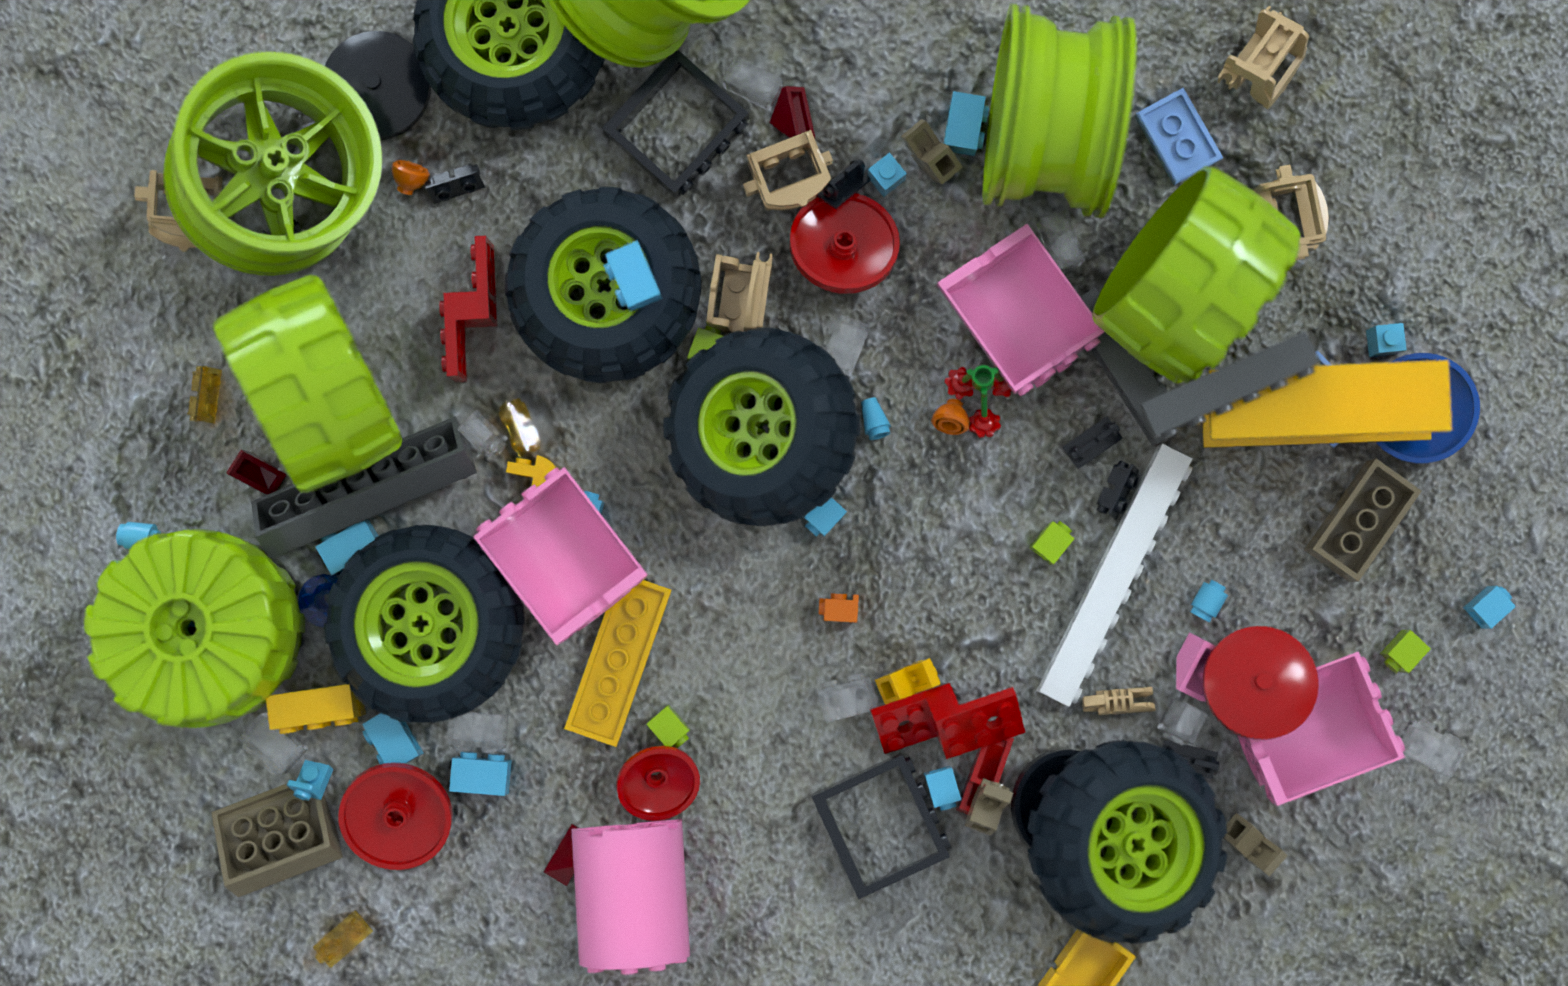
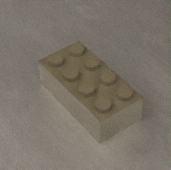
(1362, 520)

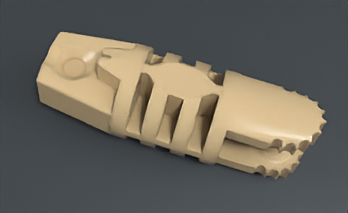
(1118, 701)

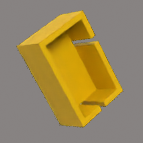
(313, 708)
(1089, 963)

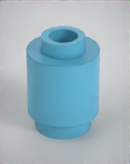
(132, 532)
(1209, 600)

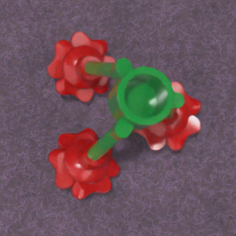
(982, 379)

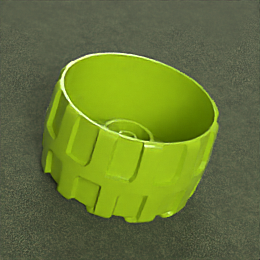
(1197, 275)
(308, 383)
(242, 617)

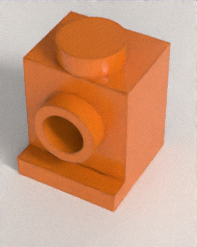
(839, 608)

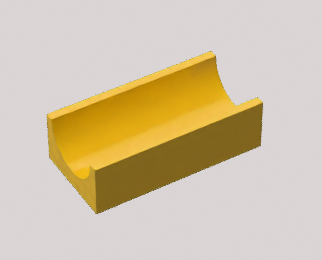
(1341, 407)

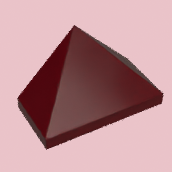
(792, 112)
(256, 472)
(561, 863)

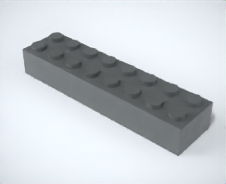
(418, 467)

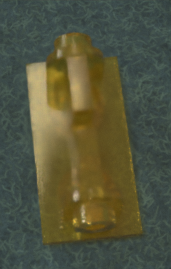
(204, 405)
(513, 417)
(342, 939)

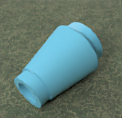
(875, 421)

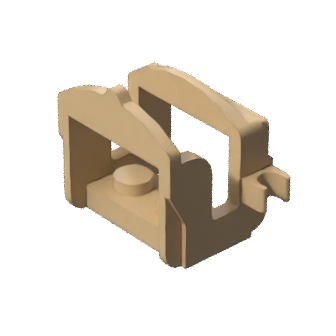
(1264, 53)
(795, 194)
(1310, 202)
(165, 227)
(742, 294)

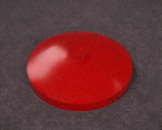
(844, 246)
(1260, 683)
(395, 816)

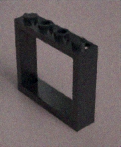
(642, 97)
(928, 815)

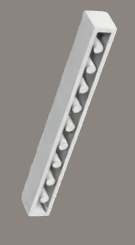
(1114, 575)

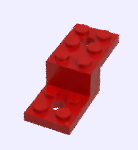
(469, 309)
(955, 725)

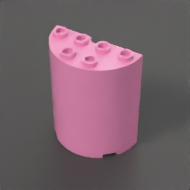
(1021, 310)
(560, 555)
(1335, 743)
(631, 896)

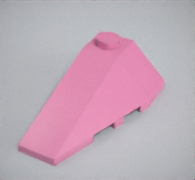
(1190, 666)

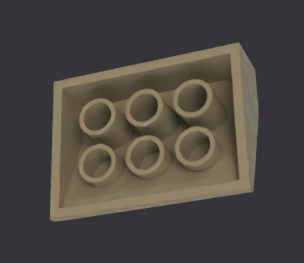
(273, 839)

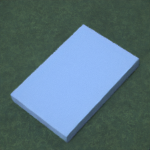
(1178, 136)

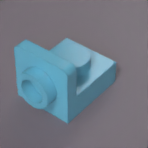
(311, 781)

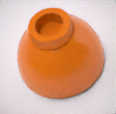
(409, 176)
(951, 418)

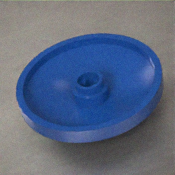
(1464, 418)

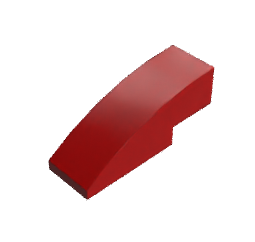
(988, 765)

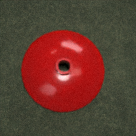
(661, 794)

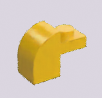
(524, 468)
(908, 681)

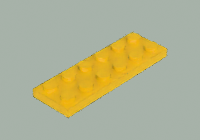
(617, 664)

